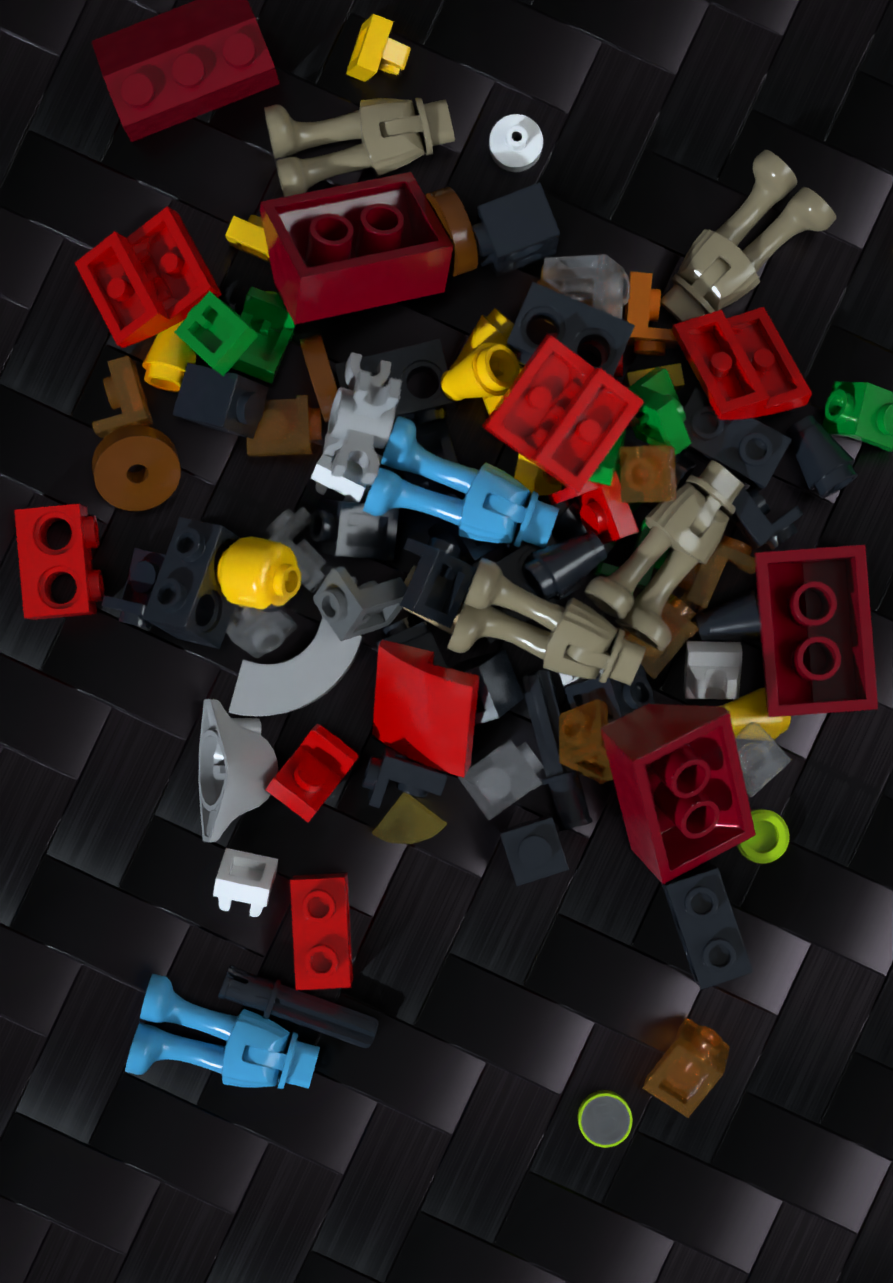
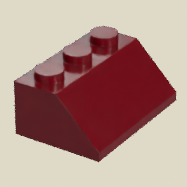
(184, 64)
(355, 247)
(816, 631)
(678, 785)

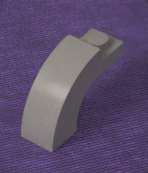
(297, 682)

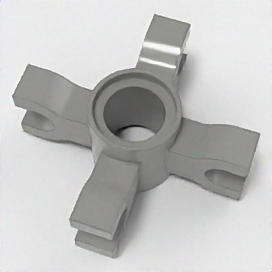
(361, 418)

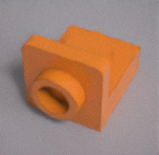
(642, 308)

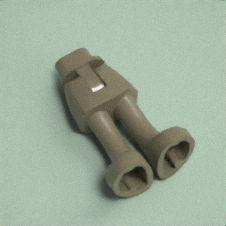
(390, 133)
(717, 269)
(692, 532)
(579, 637)

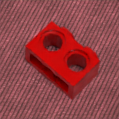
(42, 564)
(321, 931)

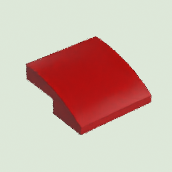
(146, 278)
(742, 364)
(563, 413)
(424, 708)

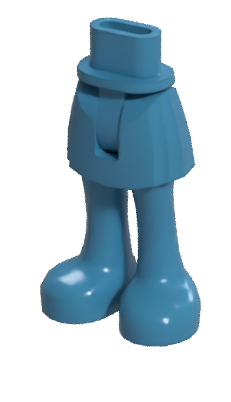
(494, 502)
(255, 1049)

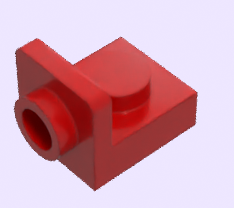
(601, 509)
(312, 772)

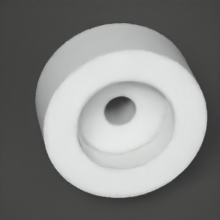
(511, 154)

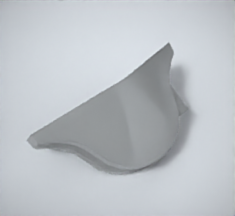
(233, 768)

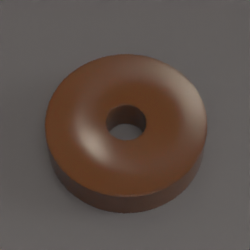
(458, 228)
(320, 372)
(131, 447)

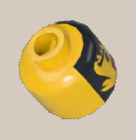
(258, 574)

